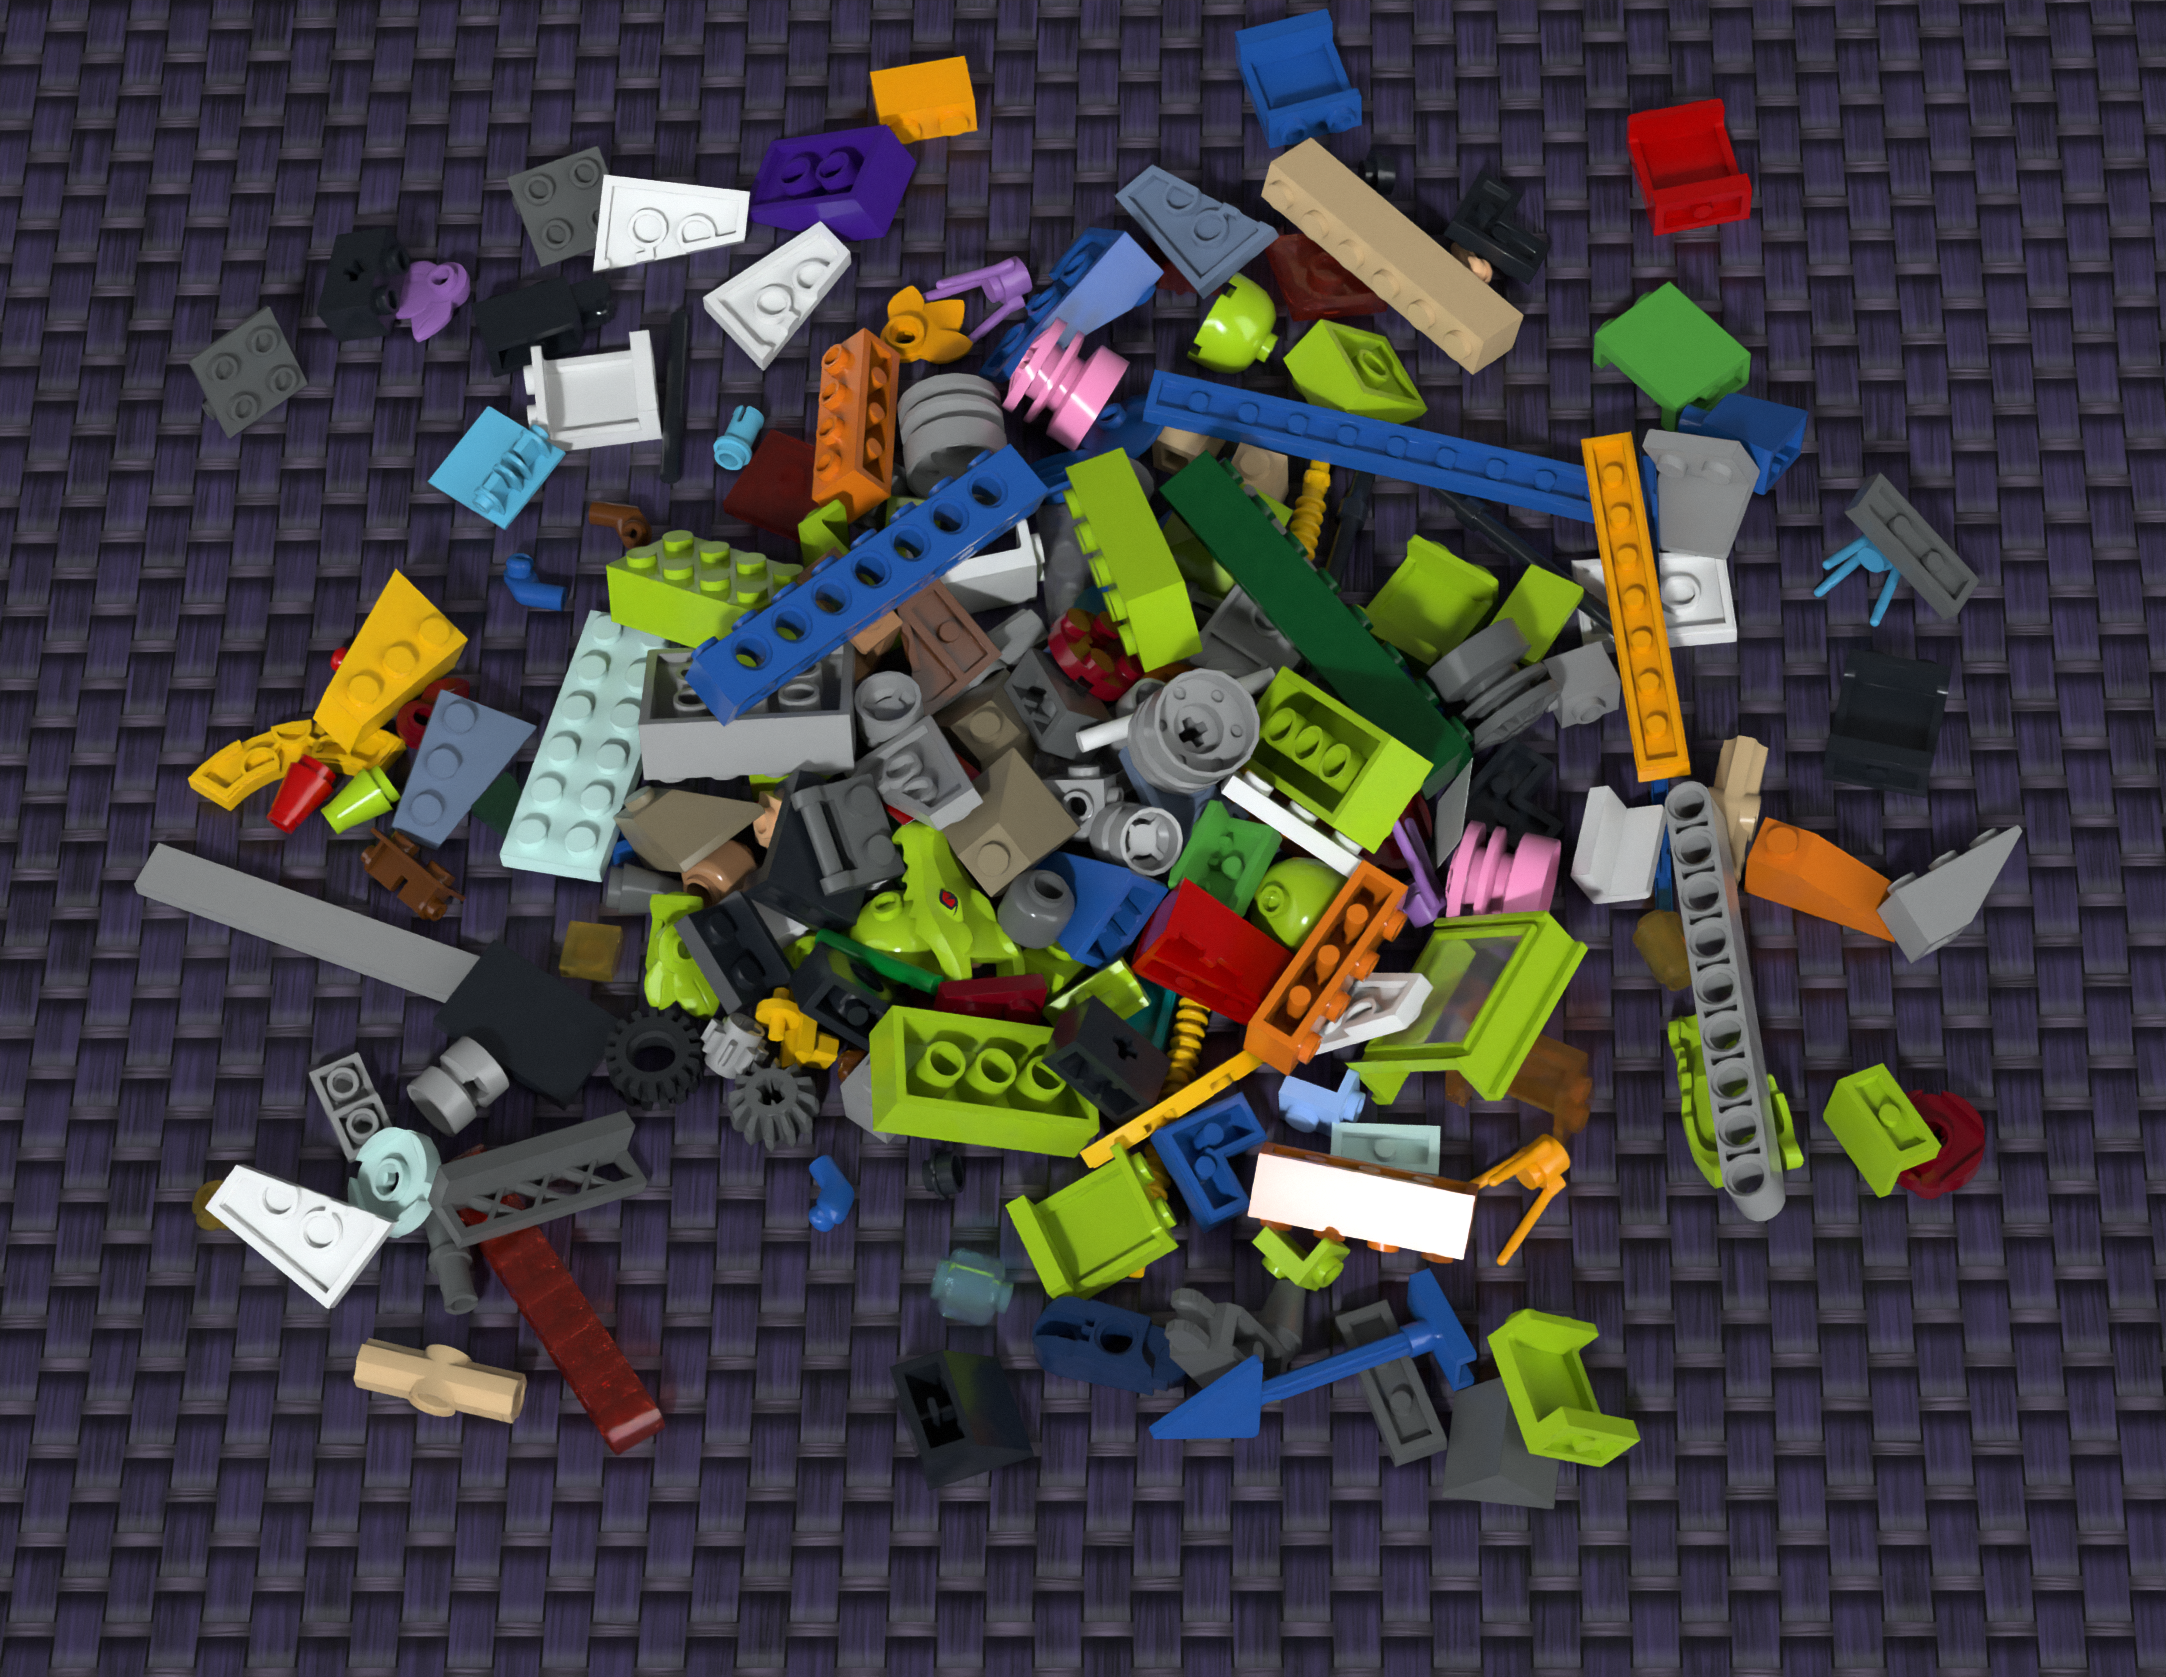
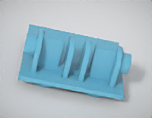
(497, 467)

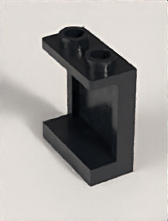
(1887, 722)
(792, 872)

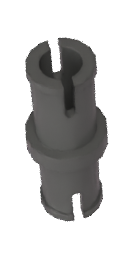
(451, 1267)

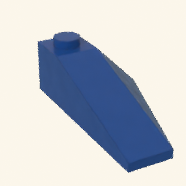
(1092, 285)

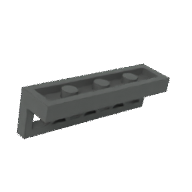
(531, 1163)

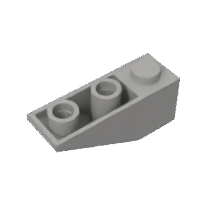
(1942, 903)

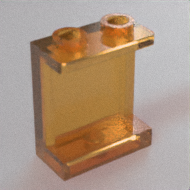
(1549, 1079)

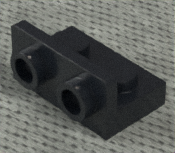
(735, 952)

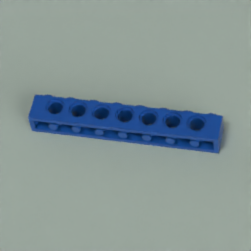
(733, 688)

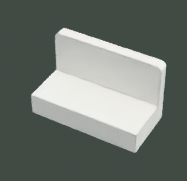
(1617, 848)

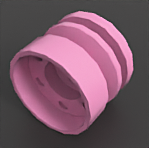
(1064, 383)
(1501, 881)

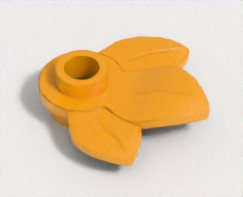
(929, 326)

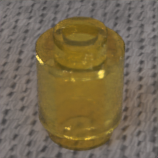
(1663, 948)

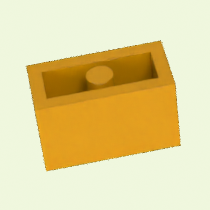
(925, 99)

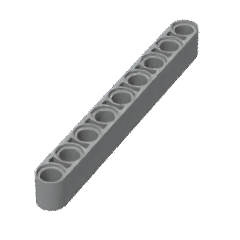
(1732, 1017)

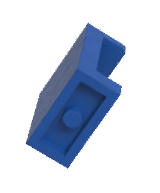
(1296, 79)

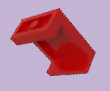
(1687, 167)

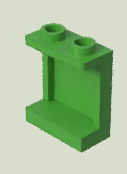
(1673, 353)

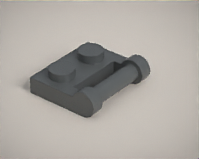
(858, 829)

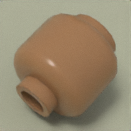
(720, 873)

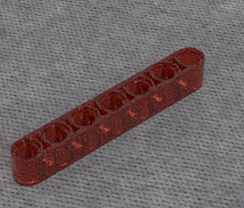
(568, 1329)

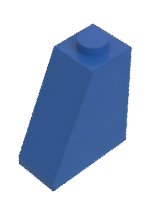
(1109, 907)

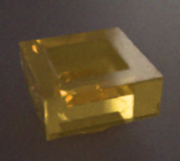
(591, 951)

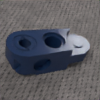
(1095, 1328)

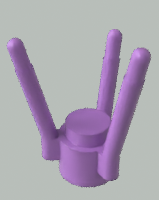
(1000, 282)
(1425, 893)

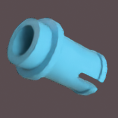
(734, 447)

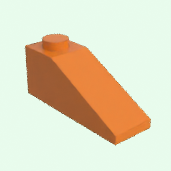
(1816, 878)

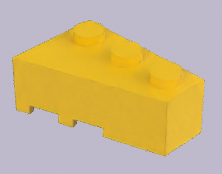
(389, 664)

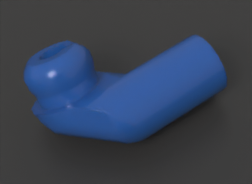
(527, 587)

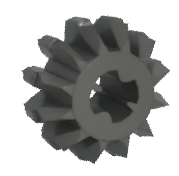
(773, 1104)

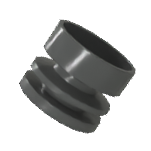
(1488, 679)

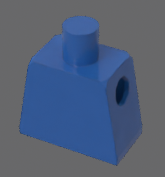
(1764, 428)

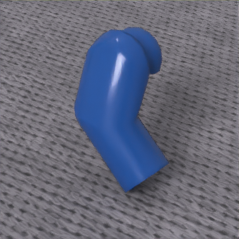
(835, 1195)

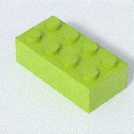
(1131, 560)
(693, 588)
(1334, 760)
(973, 1084)

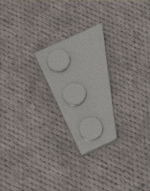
(921, 776)

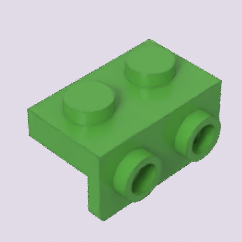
(1226, 857)

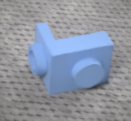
(1315, 1108)

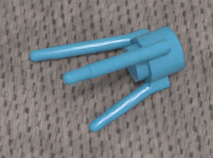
(1872, 559)

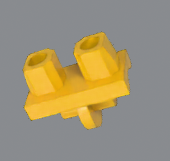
(796, 1031)

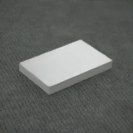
(1693, 600)

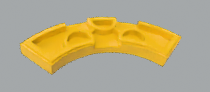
(265, 758)
(1172, 1107)

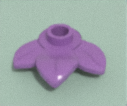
(431, 296)

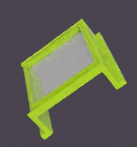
(1487, 1006)

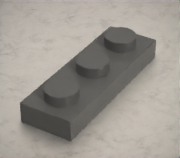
(1912, 546)
(1393, 1389)

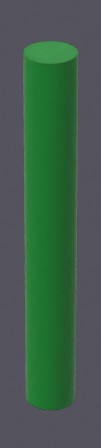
(883, 962)

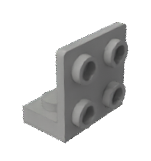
(1700, 491)

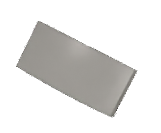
(350, 1103)

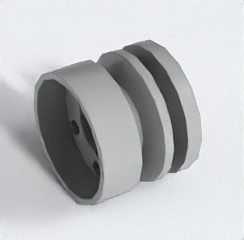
(947, 426)
(1216, 717)

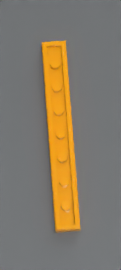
(1635, 608)

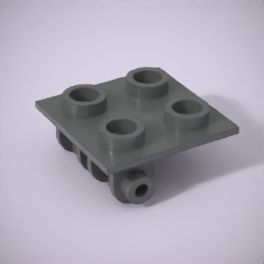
(561, 204)
(247, 372)

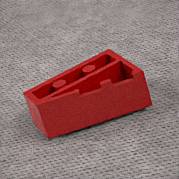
(1209, 954)

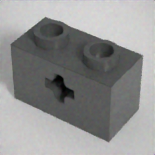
(1054, 705)

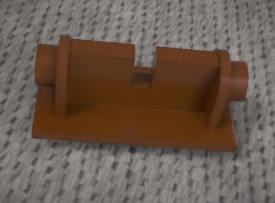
(427, 884)

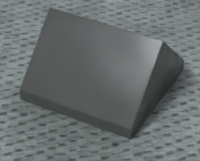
(1489, 1454)

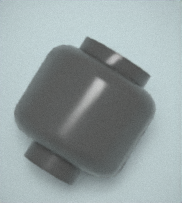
(1036, 908)

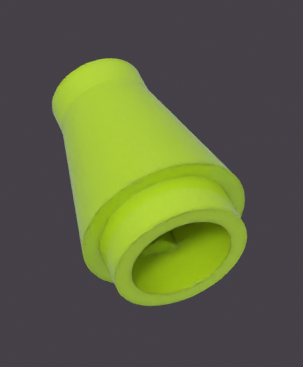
(361, 800)

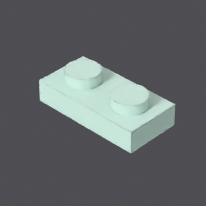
(1390, 1145)

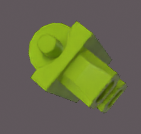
(1112, 985)

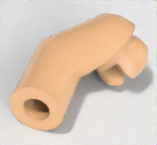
(1479, 267)

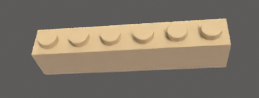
(1392, 255)

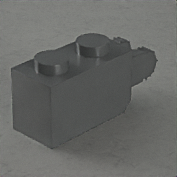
(1218, 1337)

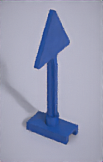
(1234, 1401)

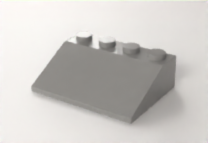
(794, 729)

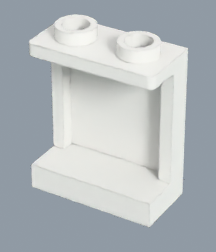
(596, 396)
(999, 577)

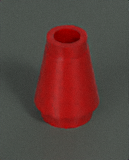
(300, 793)

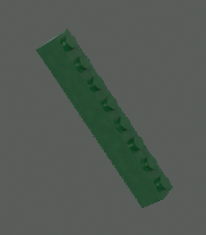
(1312, 617)

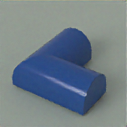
(1197, 1156)

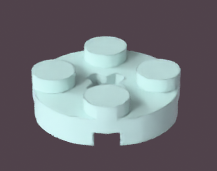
(416, 1162)

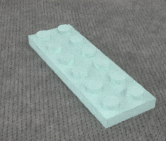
(585, 757)

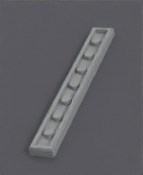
(304, 923)

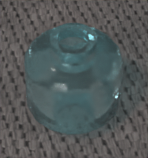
(970, 1287)

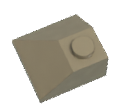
(985, 725)
(1012, 827)
(681, 828)

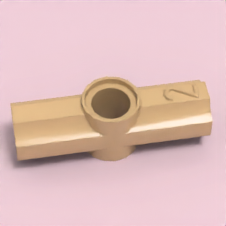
(1737, 793)
(440, 1380)

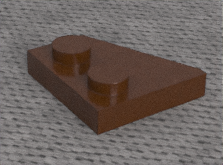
(942, 645)

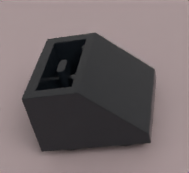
(958, 1415)

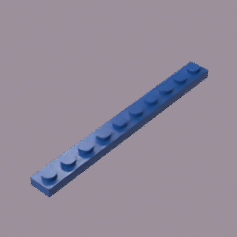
(1369, 445)

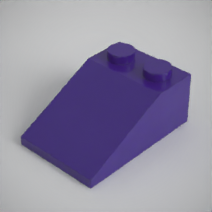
(837, 178)

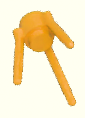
(1534, 1166)

